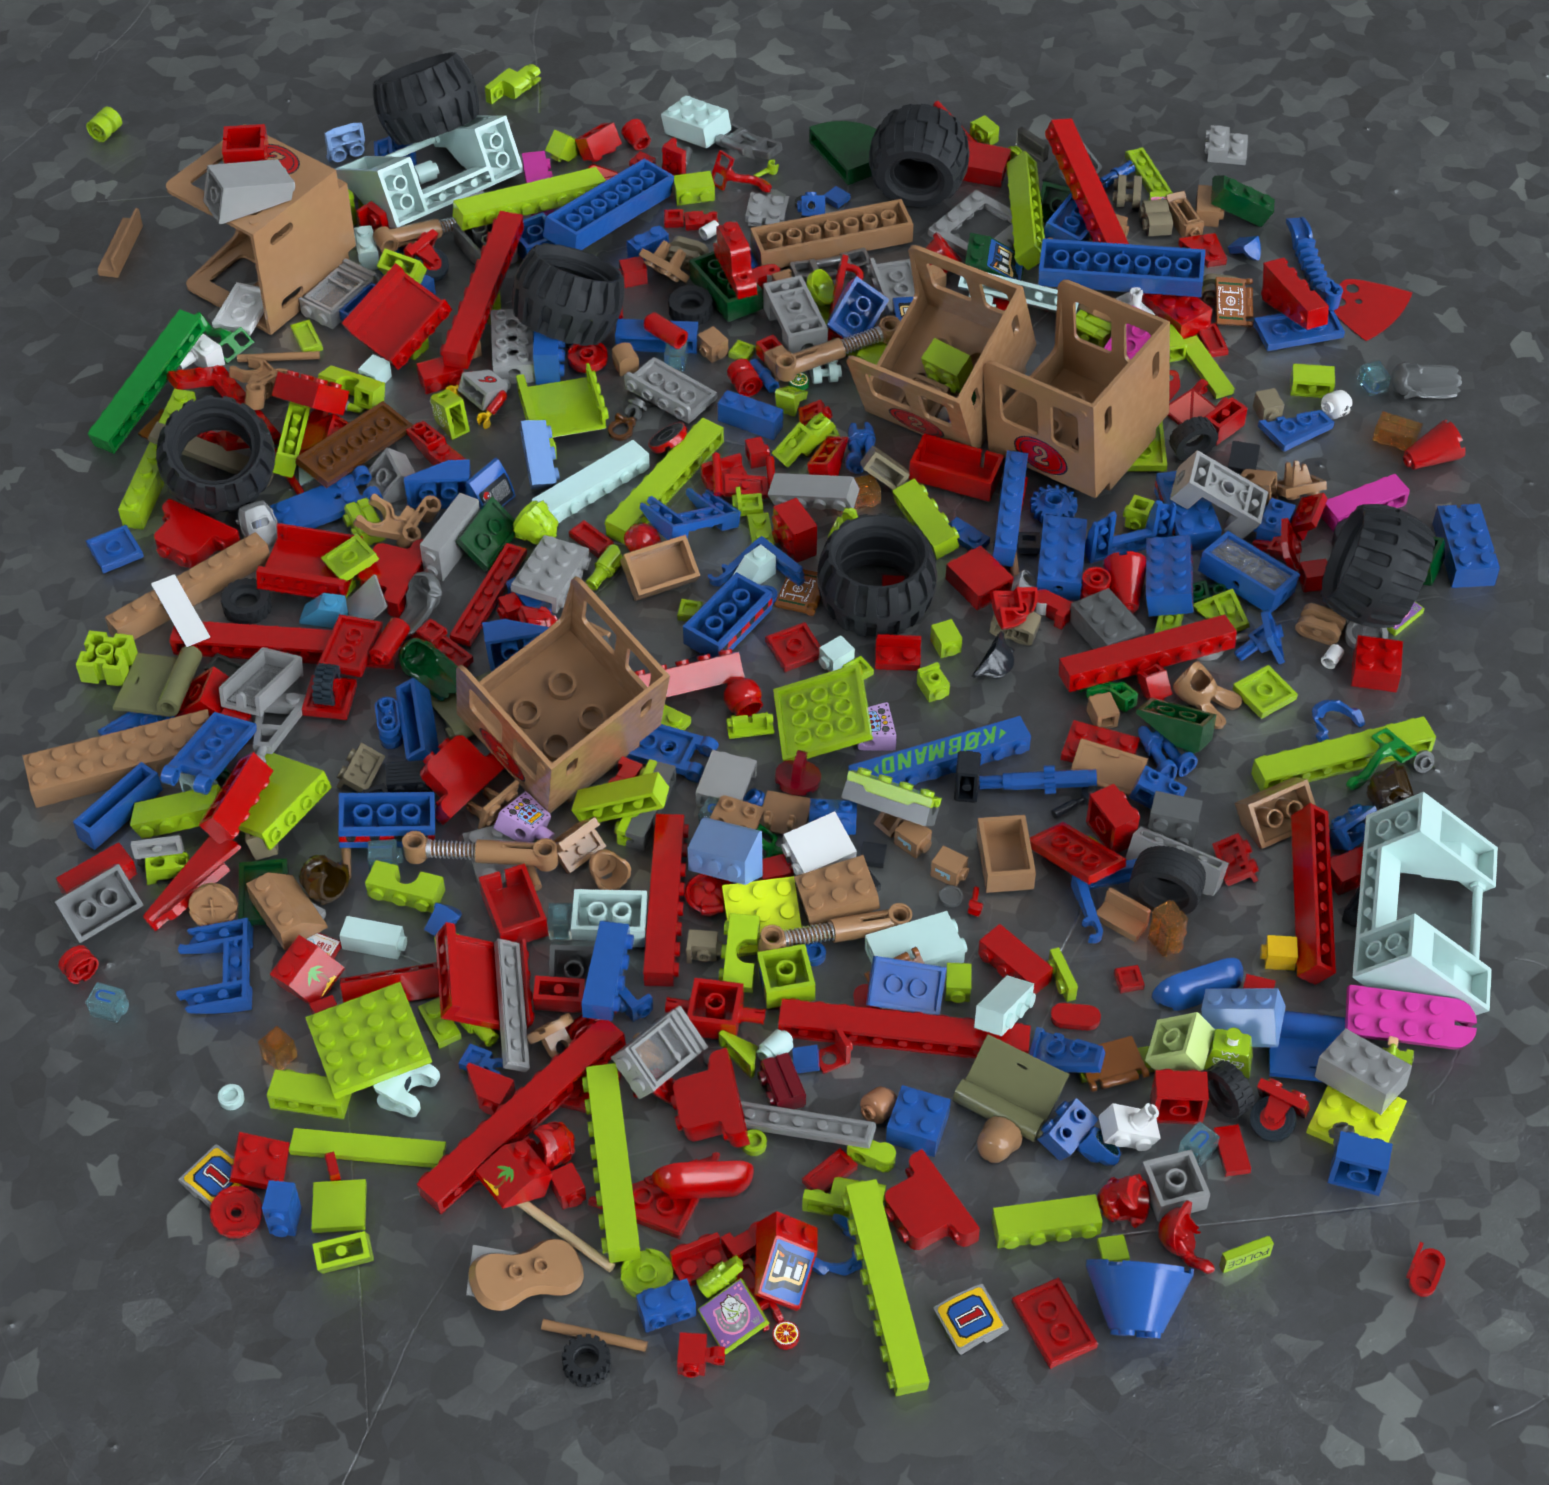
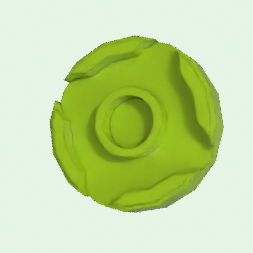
(650, 1271)

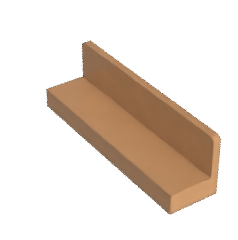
(121, 245)

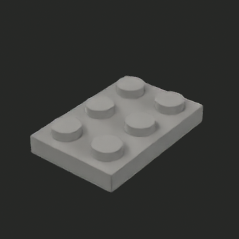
(482, 869)

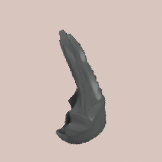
(1426, 380)
(421, 599)

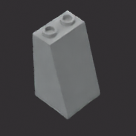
(246, 188)

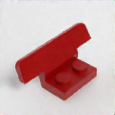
(320, 427)

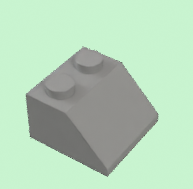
(389, 474)

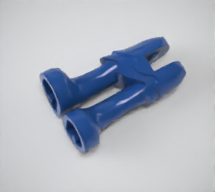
(857, 441)
(1178, 763)

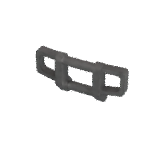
(757, 149)
(814, 264)

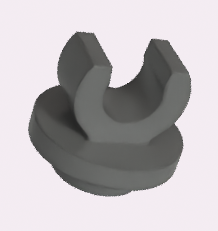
(635, 405)
(1423, 761)
(1337, 1128)

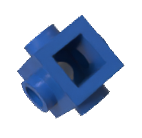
(811, 197)

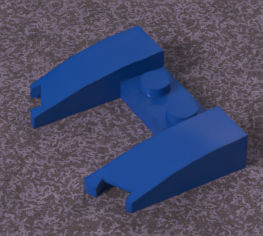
(710, 511)
(1101, 538)
(234, 993)

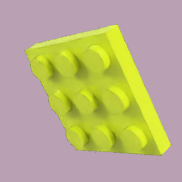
(770, 899)
(1338, 1107)

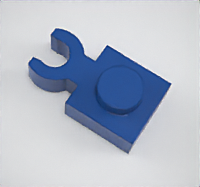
(480, 1057)

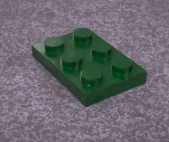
(487, 534)
(249, 871)

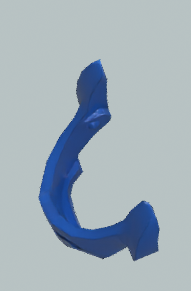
(1324, 706)
(842, 1268)

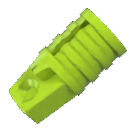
(720, 1276)

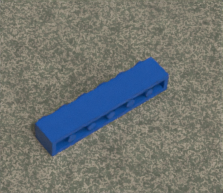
(1010, 507)

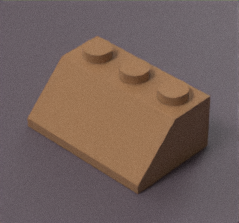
(1269, 812)
(285, 907)

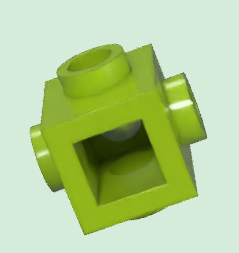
(1137, 512)

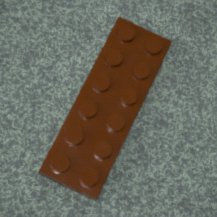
(353, 444)

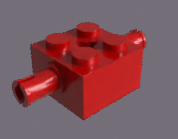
(716, 1007)

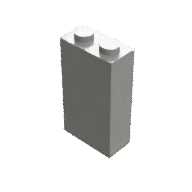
(439, 547)

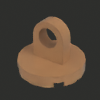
(212, 904)
(552, 1033)

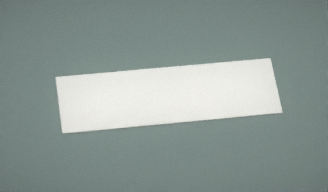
(180, 610)

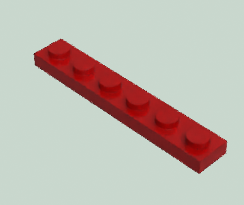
(487, 594)

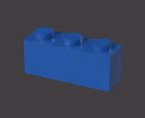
(750, 415)

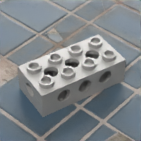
(509, 364)

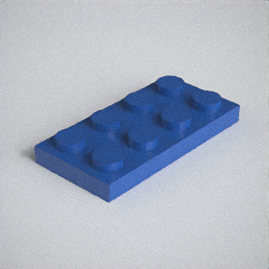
(1281, 332)

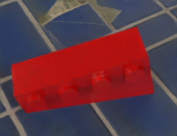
(1292, 296)

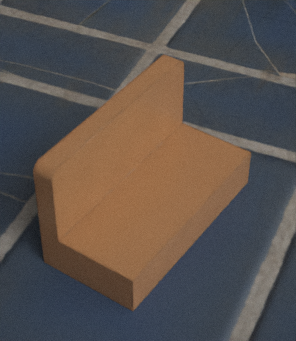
(1123, 915)

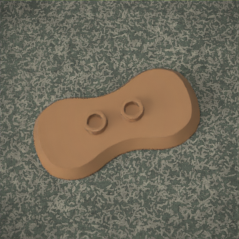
(507, 1279)

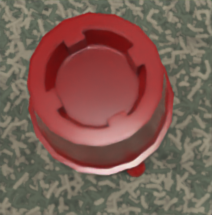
(636, 134)

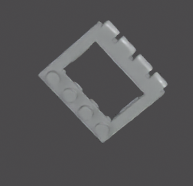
(965, 211)

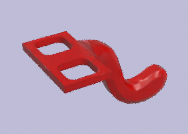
(729, 175)

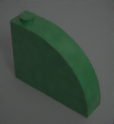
(844, 147)

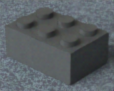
(473, 239)
(1104, 620)
(96, 903)

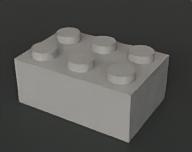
(1363, 1071)

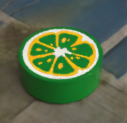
(801, 381)

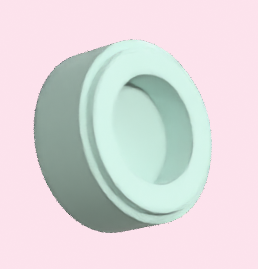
(231, 1097)

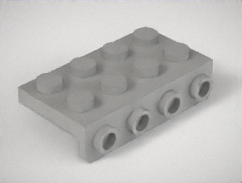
(891, 280)
(670, 390)
(550, 571)

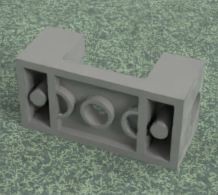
(796, 312)
(1206, 478)

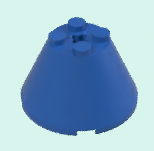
(1137, 1294)

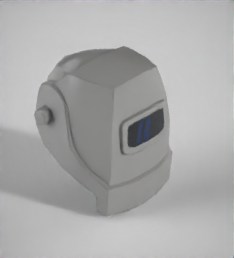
(260, 519)

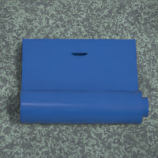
(1301, 1043)

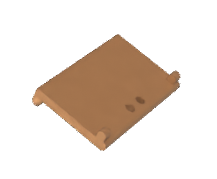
(1109, 768)

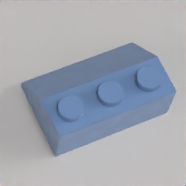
(539, 454)
(726, 851)
(1251, 1010)

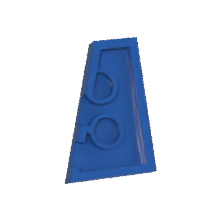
(1296, 430)
(1067, 1053)

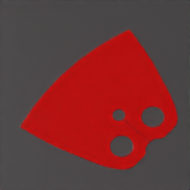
(1378, 309)

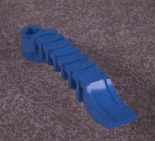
(1310, 262)

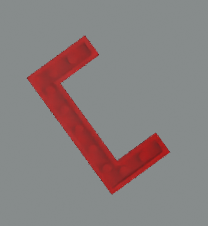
(226, 386)

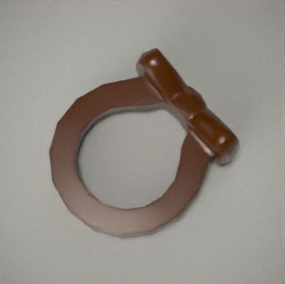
(631, 422)

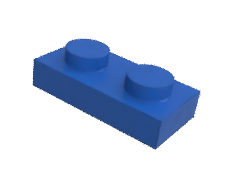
(969, 536)

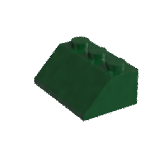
(1051, 198)
(1241, 200)

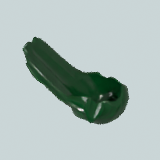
(429, 667)

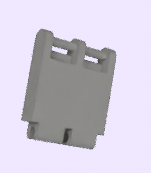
(766, 209)

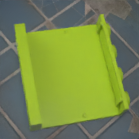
(565, 405)

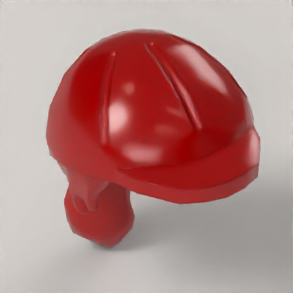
(1177, 1236)

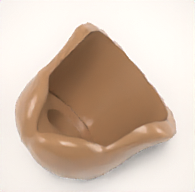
(605, 862)
(998, 1139)

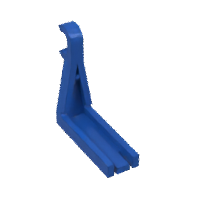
(784, 564)
(1085, 901)

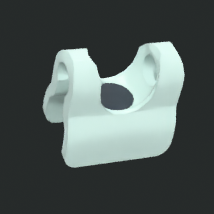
(394, 1091)

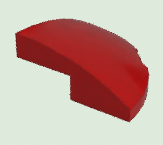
(1013, 606)

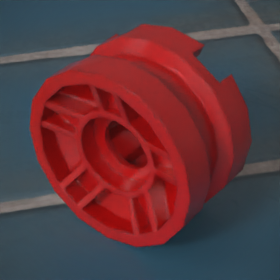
(78, 964)

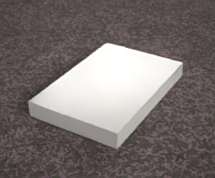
(240, 309)

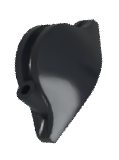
(997, 660)

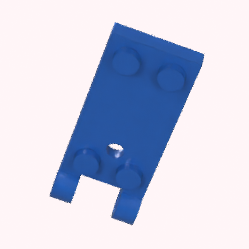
(319, 504)
(684, 745)
(209, 751)

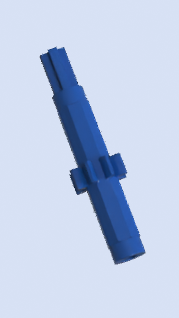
(1047, 779)

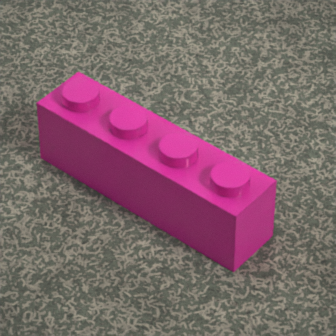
(536, 168)
(1386, 491)

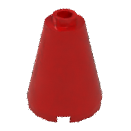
(1435, 447)
(1127, 577)

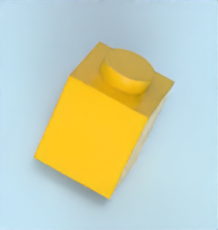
(1279, 952)

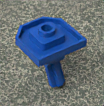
(1264, 638)

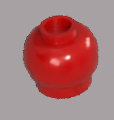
(743, 696)

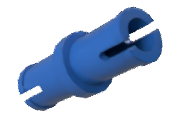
(1114, 173)
(765, 375)

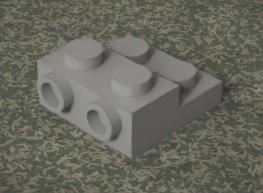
(1225, 146)

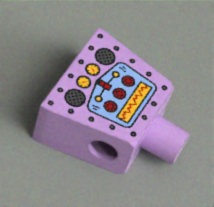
(882, 729)
(524, 820)

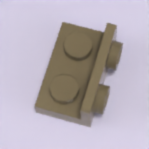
(361, 769)

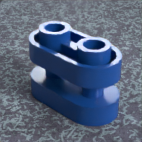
(388, 722)

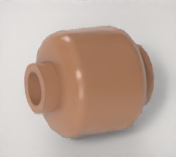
(878, 1104)

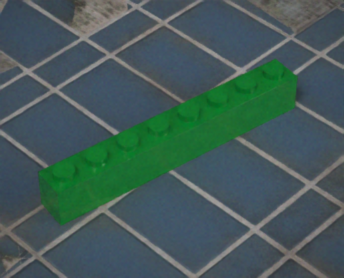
(146, 381)

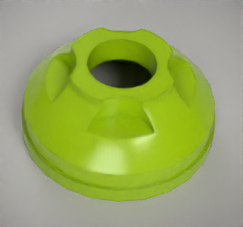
(820, 287)

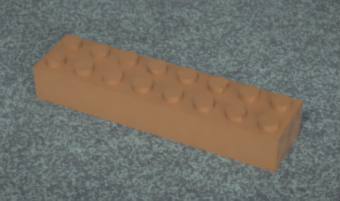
(832, 234)
(104, 760)

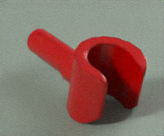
(975, 908)

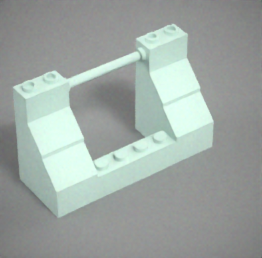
(390, 181)
(1409, 952)

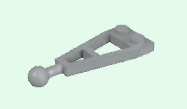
(285, 704)

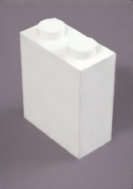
(818, 844)

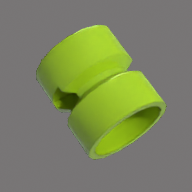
(104, 124)

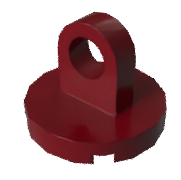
(798, 775)

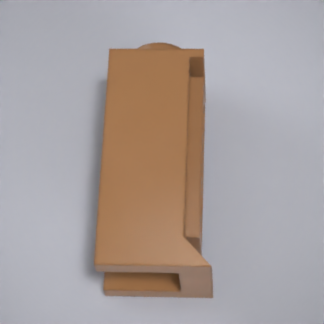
(1184, 217)

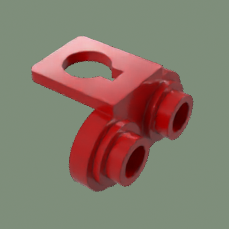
(1425, 1271)

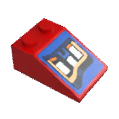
(784, 1259)

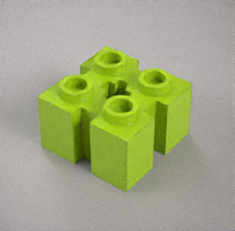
(106, 658)

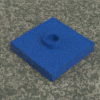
(114, 548)

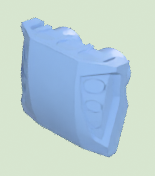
(345, 141)

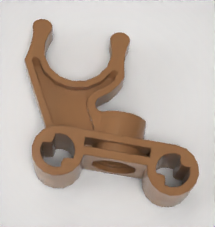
(259, 381)
(402, 527)

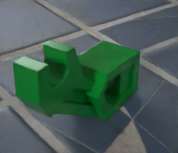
(1122, 694)

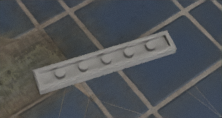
(511, 1005)
(808, 1125)

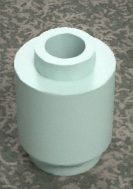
(426, 171)
(776, 1044)

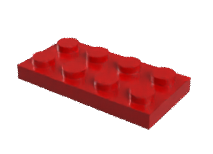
(1077, 853)

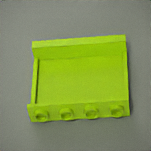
(286, 799)

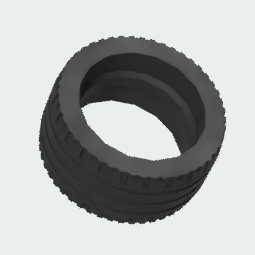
(1171, 865)

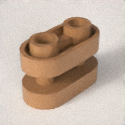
(1320, 624)

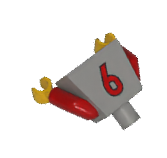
(484, 390)

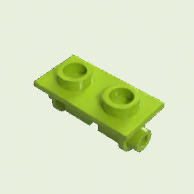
(750, 726)

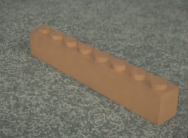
(198, 584)

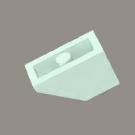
(758, 565)

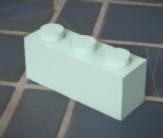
(1004, 1005)

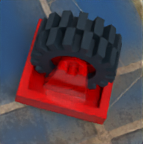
(329, 693)

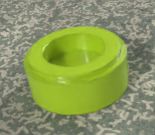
(757, 1143)

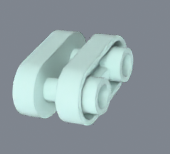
(831, 371)

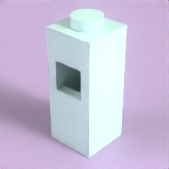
(372, 937)

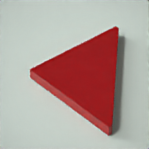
(658, 1210)

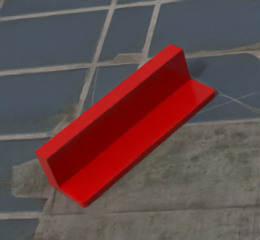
(417, 982)

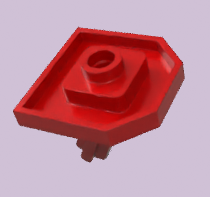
(1283, 547)

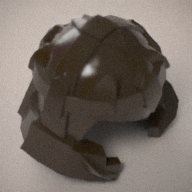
(1389, 786)
(324, 878)

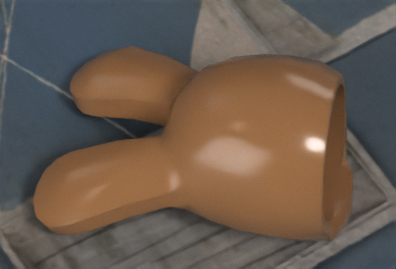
(1198, 688)

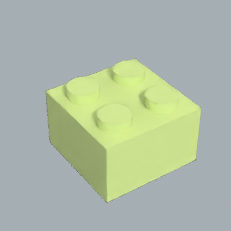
(1180, 1043)

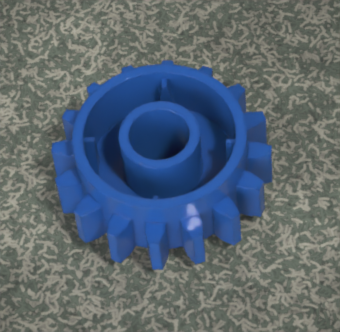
(1053, 503)

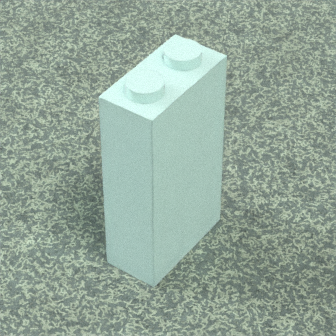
(932, 935)

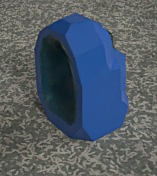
(1097, 1151)

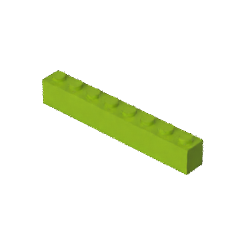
(525, 198)
(1025, 209)
(666, 477)
(147, 482)
(1339, 754)
(613, 1163)
(886, 1288)

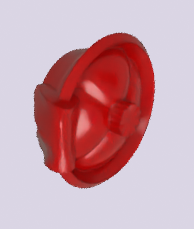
(706, 894)

